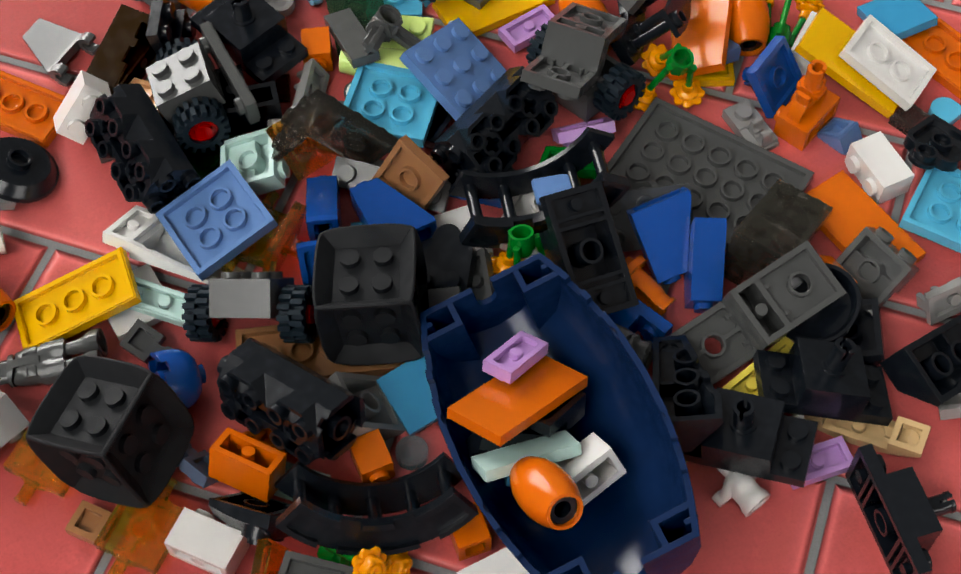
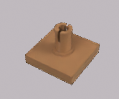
(412, 172)

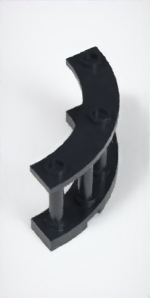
(642, 31)
(491, 231)
(321, 500)

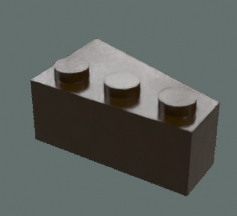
(124, 49)

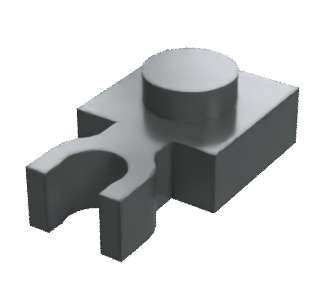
(142, 341)

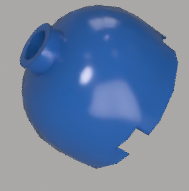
(180, 373)

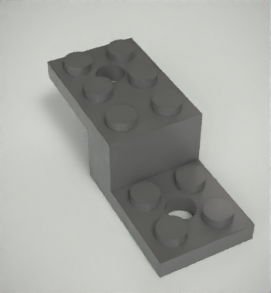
(573, 51)
(762, 311)

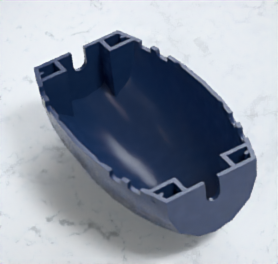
(643, 518)

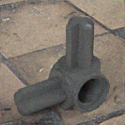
(386, 26)

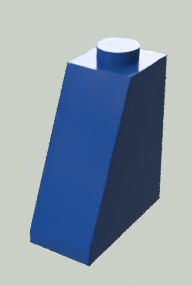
(381, 204)
(322, 205)
(664, 233)
(705, 263)

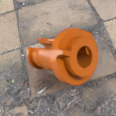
(646, 287)

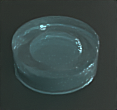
(412, 452)

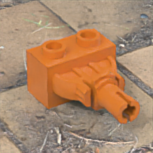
(808, 109)
(247, 462)

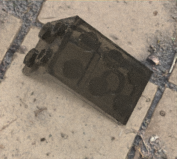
(334, 127)
(773, 229)

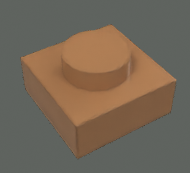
(87, 522)

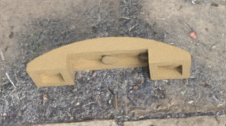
(899, 438)

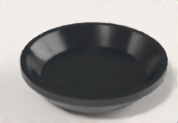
(26, 171)
(836, 318)

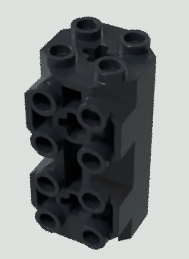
(495, 127)
(146, 153)
(301, 408)

